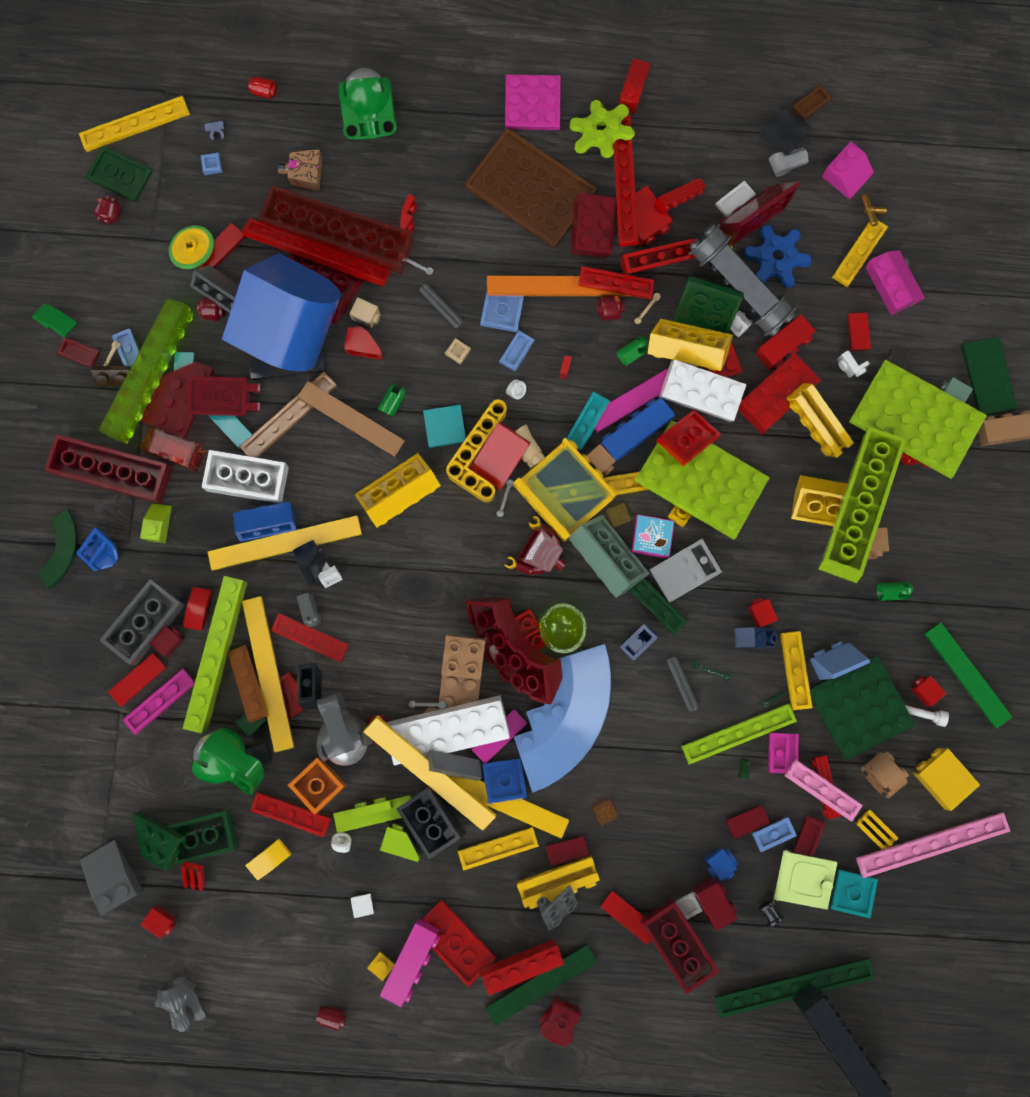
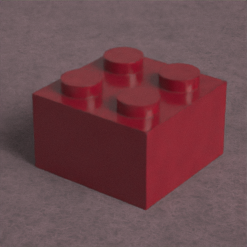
(714, 904)

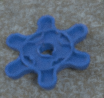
(768, 264)

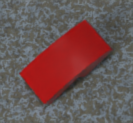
(409, 209)
(196, 611)
(530, 628)

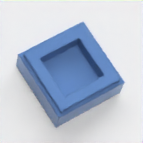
(211, 163)

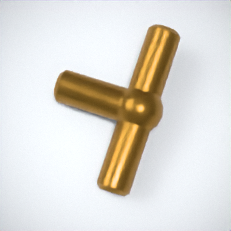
(870, 210)

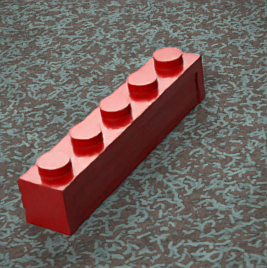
(680, 195)
(822, 768)

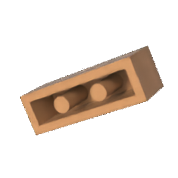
(1005, 429)

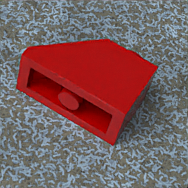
(361, 344)

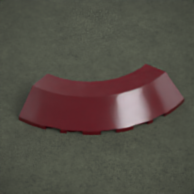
(512, 652)

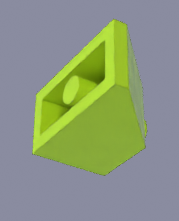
(156, 523)
(399, 843)

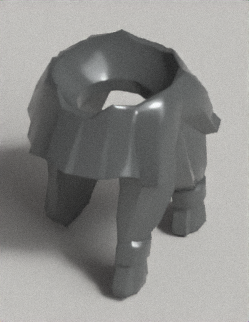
(174, 997)

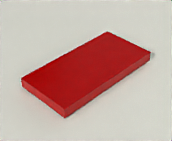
(458, 944)

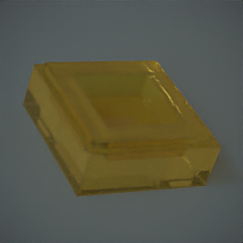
(618, 515)

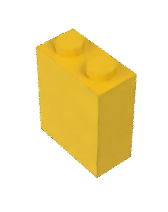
(946, 778)

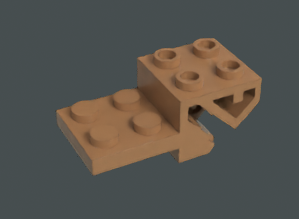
(461, 669)

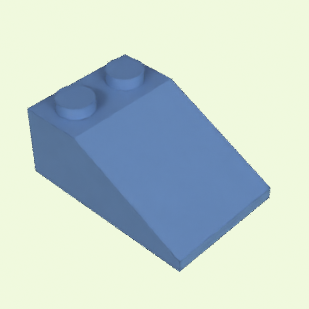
(837, 661)

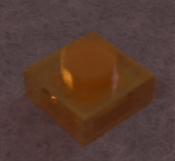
(605, 812)

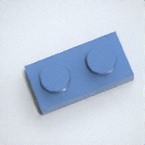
(128, 347)
(774, 834)

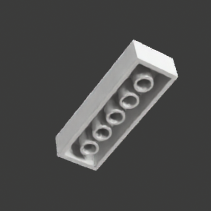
(455, 727)

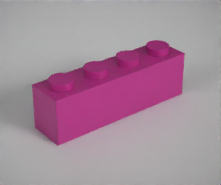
(410, 962)

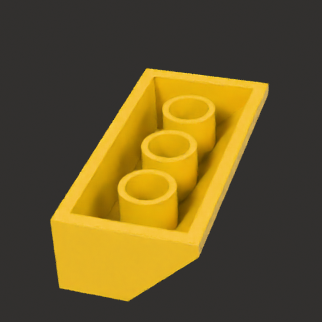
(689, 344)
(397, 490)
(817, 500)

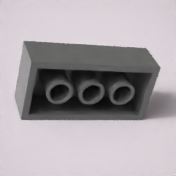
(142, 622)

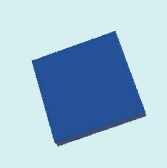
(504, 781)

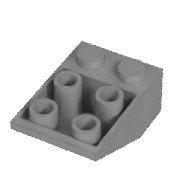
(685, 570)

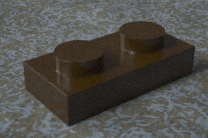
(109, 375)

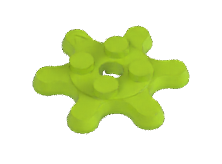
(601, 138)

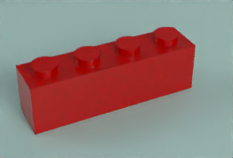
(656, 257)
(521, 967)

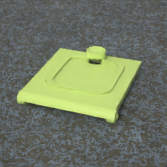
(801, 880)

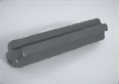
(441, 306)
(682, 683)

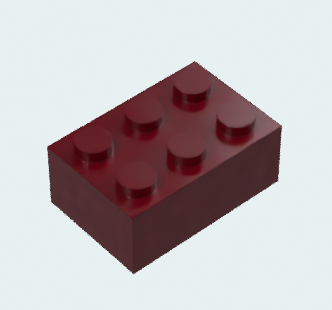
(593, 225)

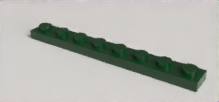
(788, 988)

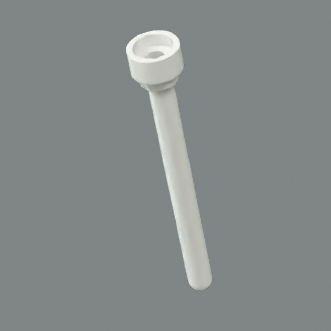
(939, 717)

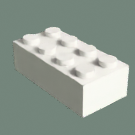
(702, 390)
(245, 476)

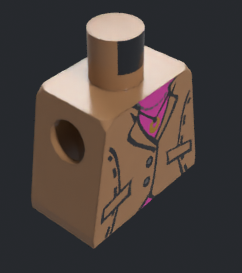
(303, 169)

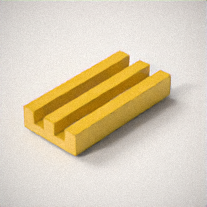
(889, 842)

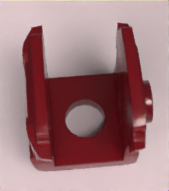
(559, 1021)

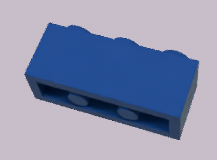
(264, 521)

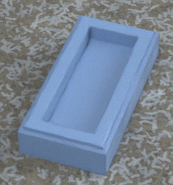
(516, 351)

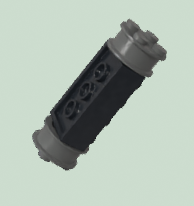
(771, 310)

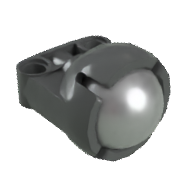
(342, 734)

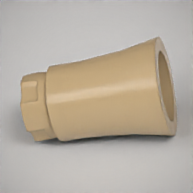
(533, 454)

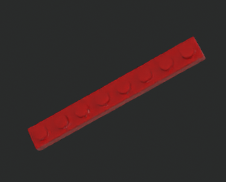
(625, 190)
(316, 252)

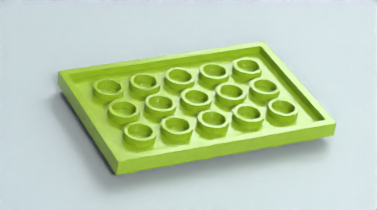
(931, 420)
(709, 487)

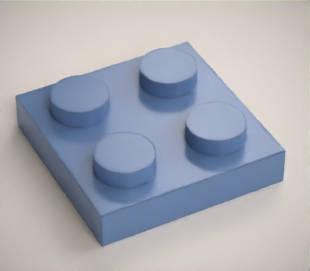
(502, 312)

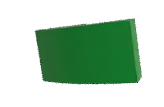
(54, 319)

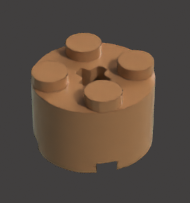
(885, 774)

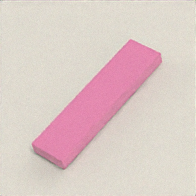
(823, 790)

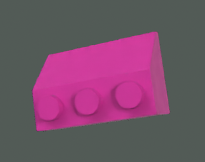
(894, 281)

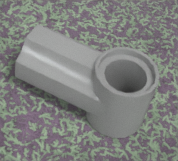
(784, 163)

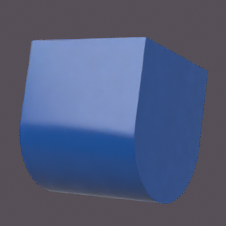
(282, 313)

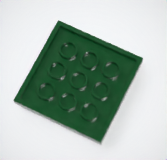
(861, 708)

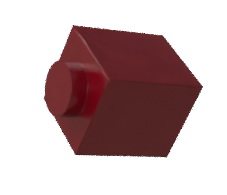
(167, 641)

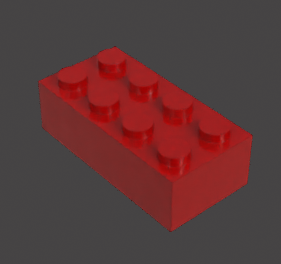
(769, 400)

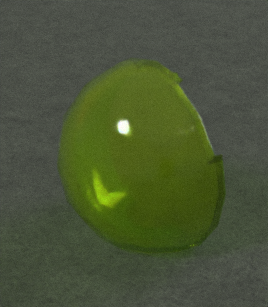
(563, 628)

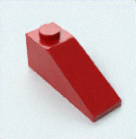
(634, 84)

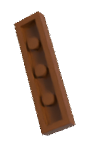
(248, 683)

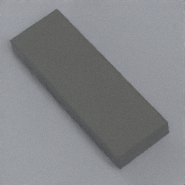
(454, 765)

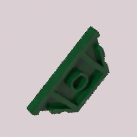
(157, 841)

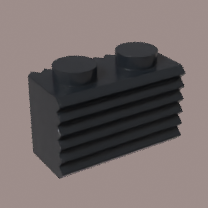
(308, 686)

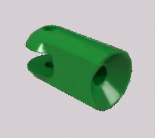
(633, 350)
(391, 400)
(894, 591)

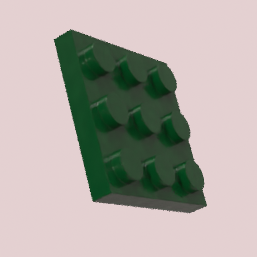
(708, 305)

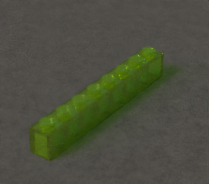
(147, 371)

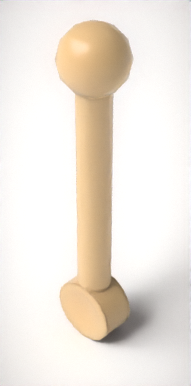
(656, 297)
(115, 345)

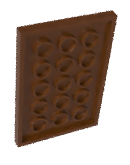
(528, 187)

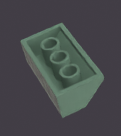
(608, 555)

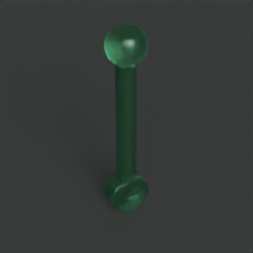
(696, 664)
(765, 703)

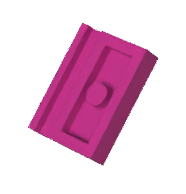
(782, 751)

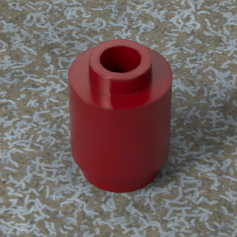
(331, 1017)

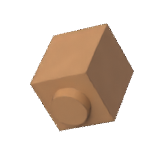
(601, 460)

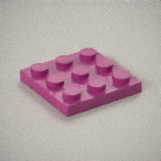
(532, 102)

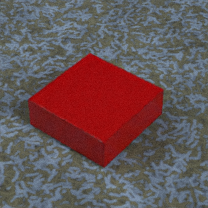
(565, 367)

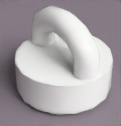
(516, 389)
(341, 842)

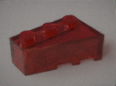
(173, 448)

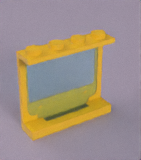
(565, 489)

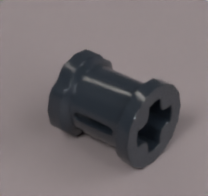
(770, 913)

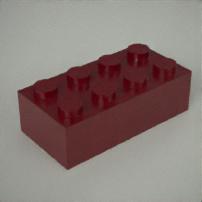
(679, 946)

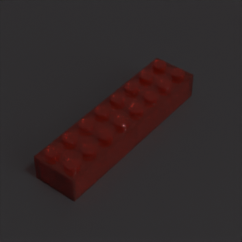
(338, 228)

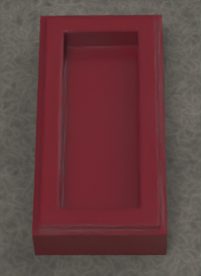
(78, 352)
(747, 821)
(809, 836)
(567, 850)

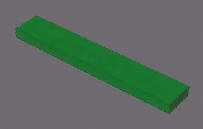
(968, 675)

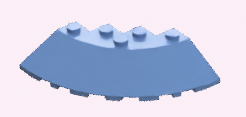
(571, 724)

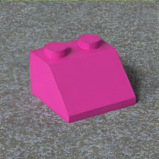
(849, 170)

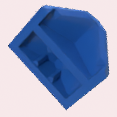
(98, 551)

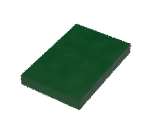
(119, 174)

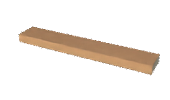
(351, 419)
(283, 420)

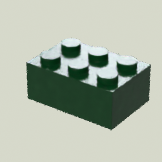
(206, 836)

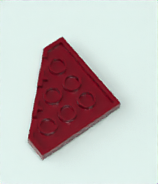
(170, 400)

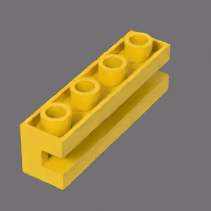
(819, 420)
(554, 881)

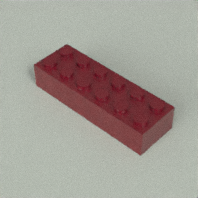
(108, 469)

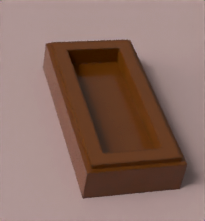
(811, 103)

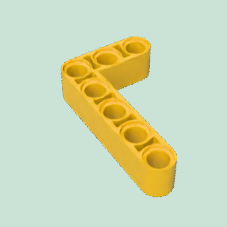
(474, 449)

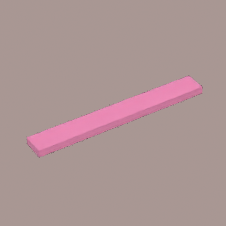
(932, 844)

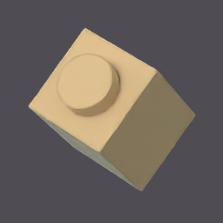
(365, 313)

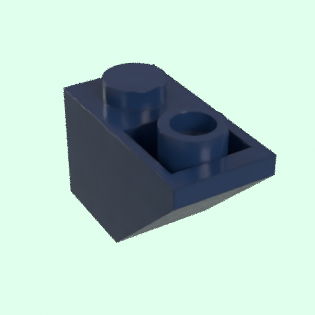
(755, 638)

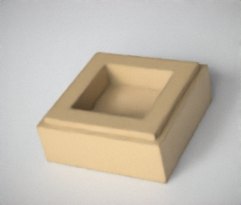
(457, 351)

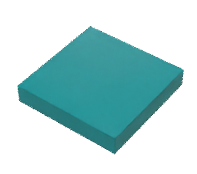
(444, 426)
(853, 893)

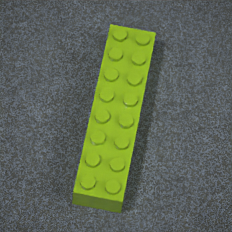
(862, 505)

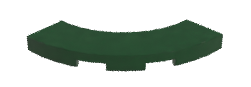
(64, 549)

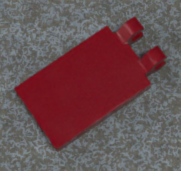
(221, 396)

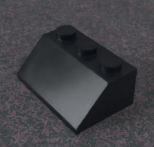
(431, 821)

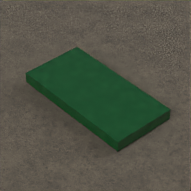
(989, 376)

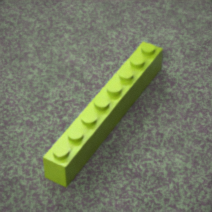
(215, 655)

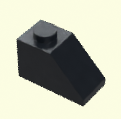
(310, 560)

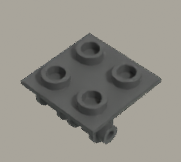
(555, 911)

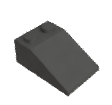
(109, 877)

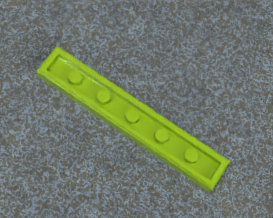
(738, 733)

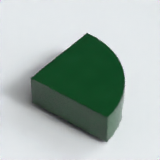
(743, 770)

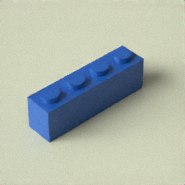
(638, 429)

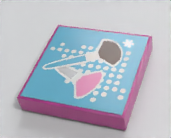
(652, 536)

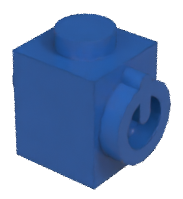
(721, 864)

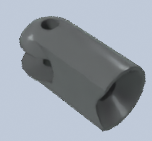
(308, 610)

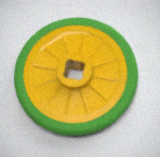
(191, 247)

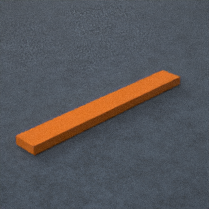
(540, 286)

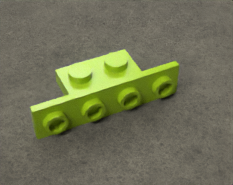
(368, 815)

